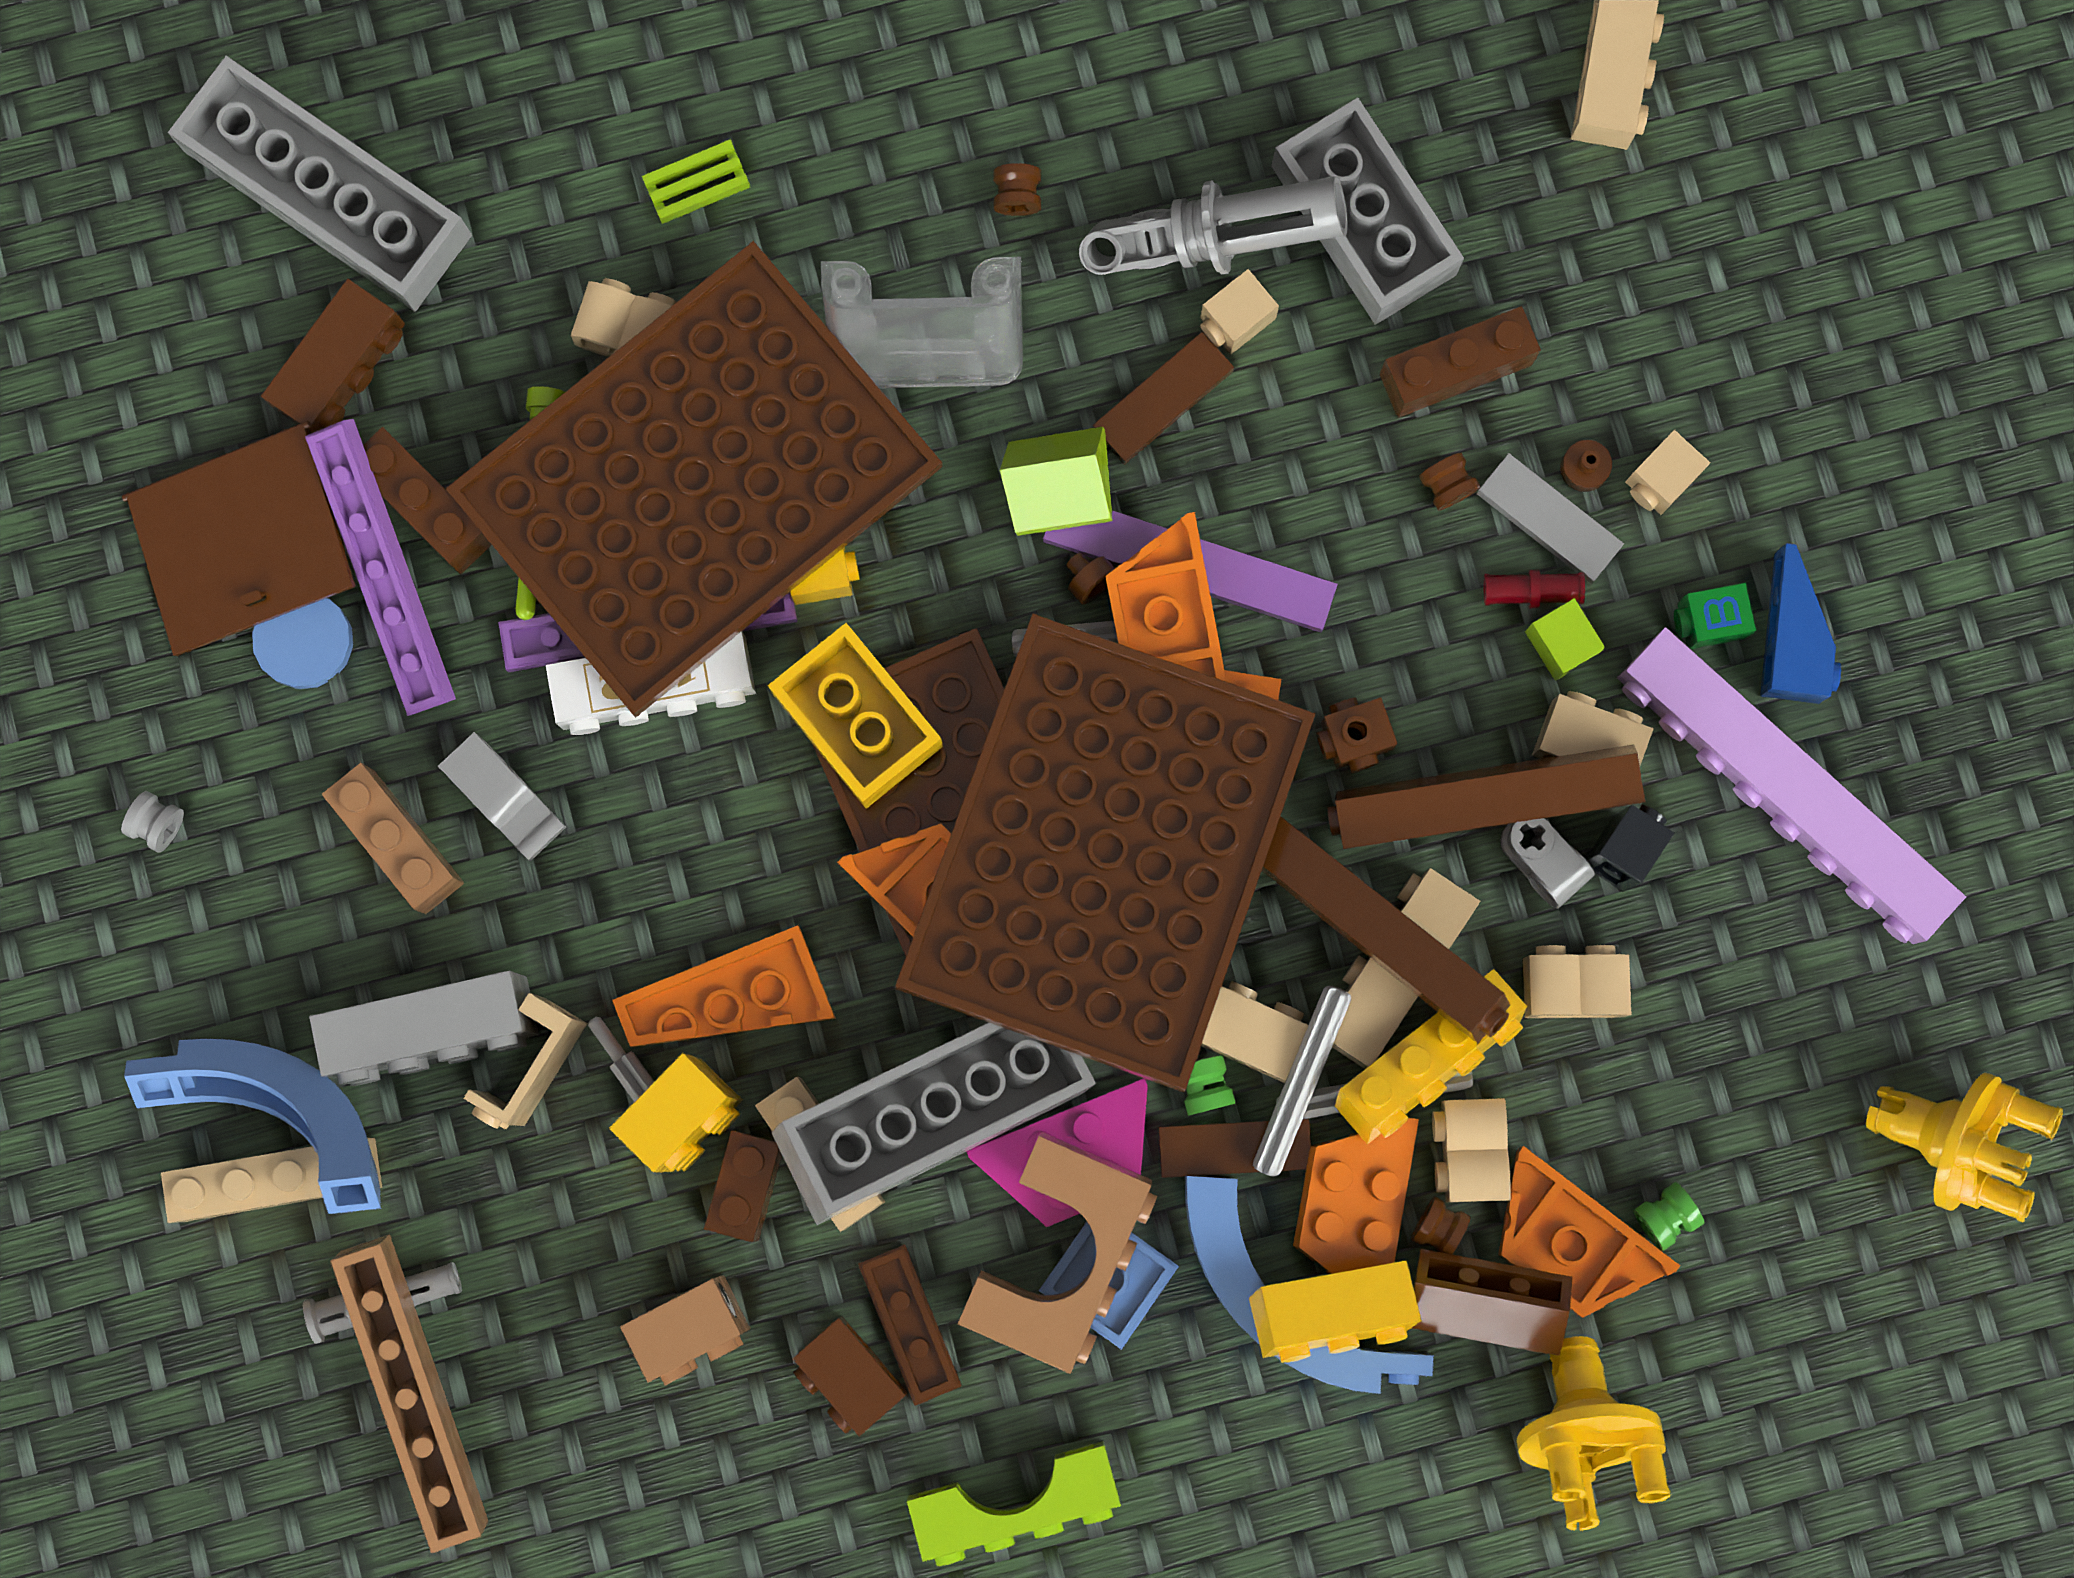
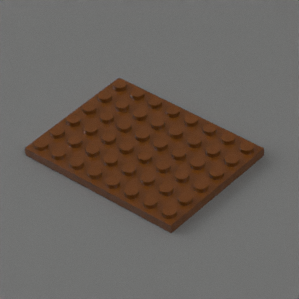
(694, 478)
(1106, 853)

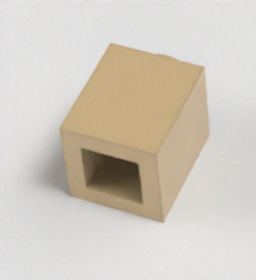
(1238, 312)
(1666, 473)

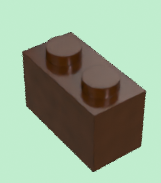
(744, 1187)
(848, 1377)

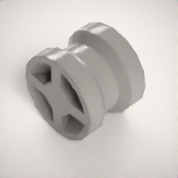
(152, 821)

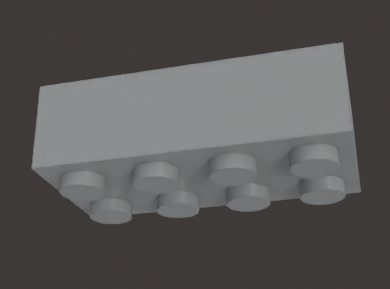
(1393, 237)
(423, 1026)

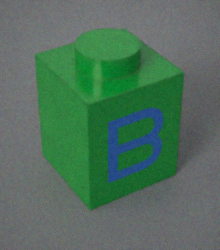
(1714, 616)

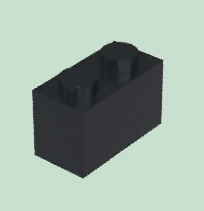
(1629, 846)

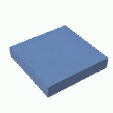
(1136, 1287)

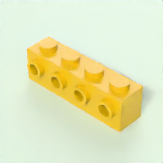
(1418, 1070)

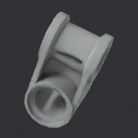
(1550, 864)

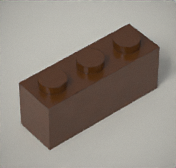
(335, 358)
(1459, 361)
(424, 502)
(1492, 1302)

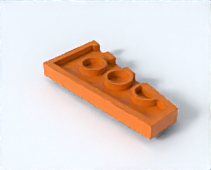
(738, 992)

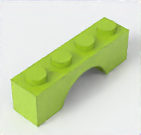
(951, 1521)

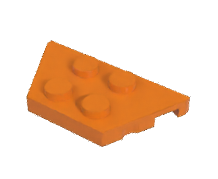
(1165, 601)
(901, 872)
(1355, 1200)
(1568, 1233)

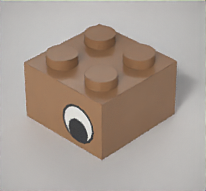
(685, 1328)

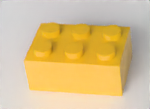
(856, 715)
(677, 1115)

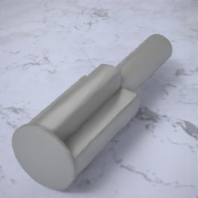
(625, 1066)

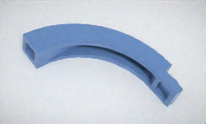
(279, 1086)
(1227, 1267)

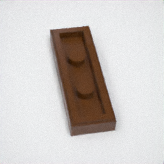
(1164, 397)
(1223, 1148)
(910, 1325)

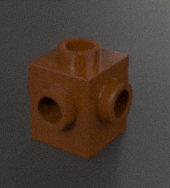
(1366, 719)

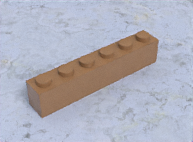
(410, 1393)

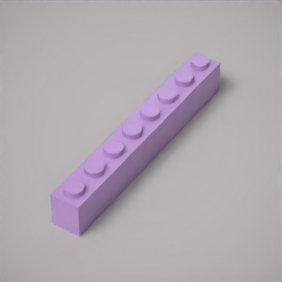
(1790, 788)

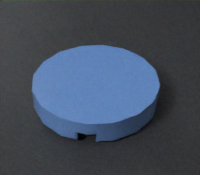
(304, 645)

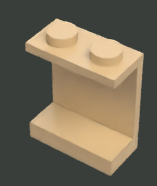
(565, 1034)

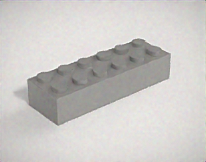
(320, 183)
(924, 1115)

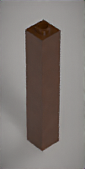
(1487, 797)
(1385, 934)

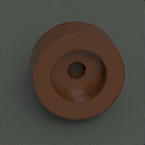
(1579, 473)
(1089, 577)

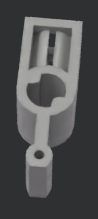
(502, 796)

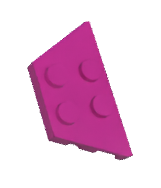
(1103, 1126)

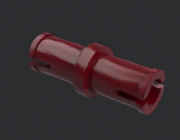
(1534, 588)

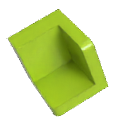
(1564, 639)

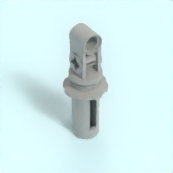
(1203, 231)

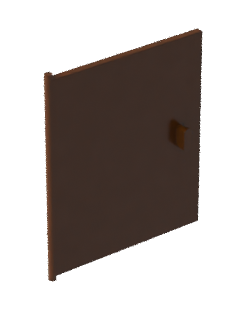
(238, 534)

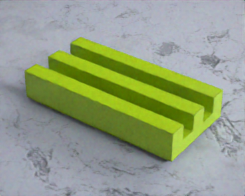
(687, 166)

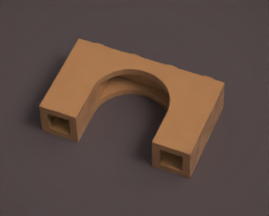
(1058, 1324)

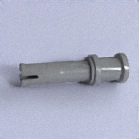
(440, 1283)

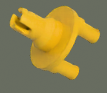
(1962, 1141)
(1592, 1433)

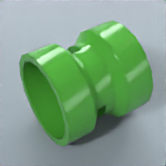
(1210, 1073)
(1666, 1218)

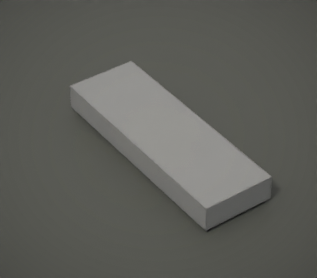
(1550, 518)

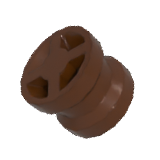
(1017, 189)
(1449, 481)
(1440, 1227)

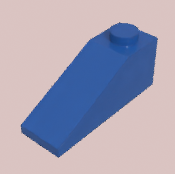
(1798, 641)

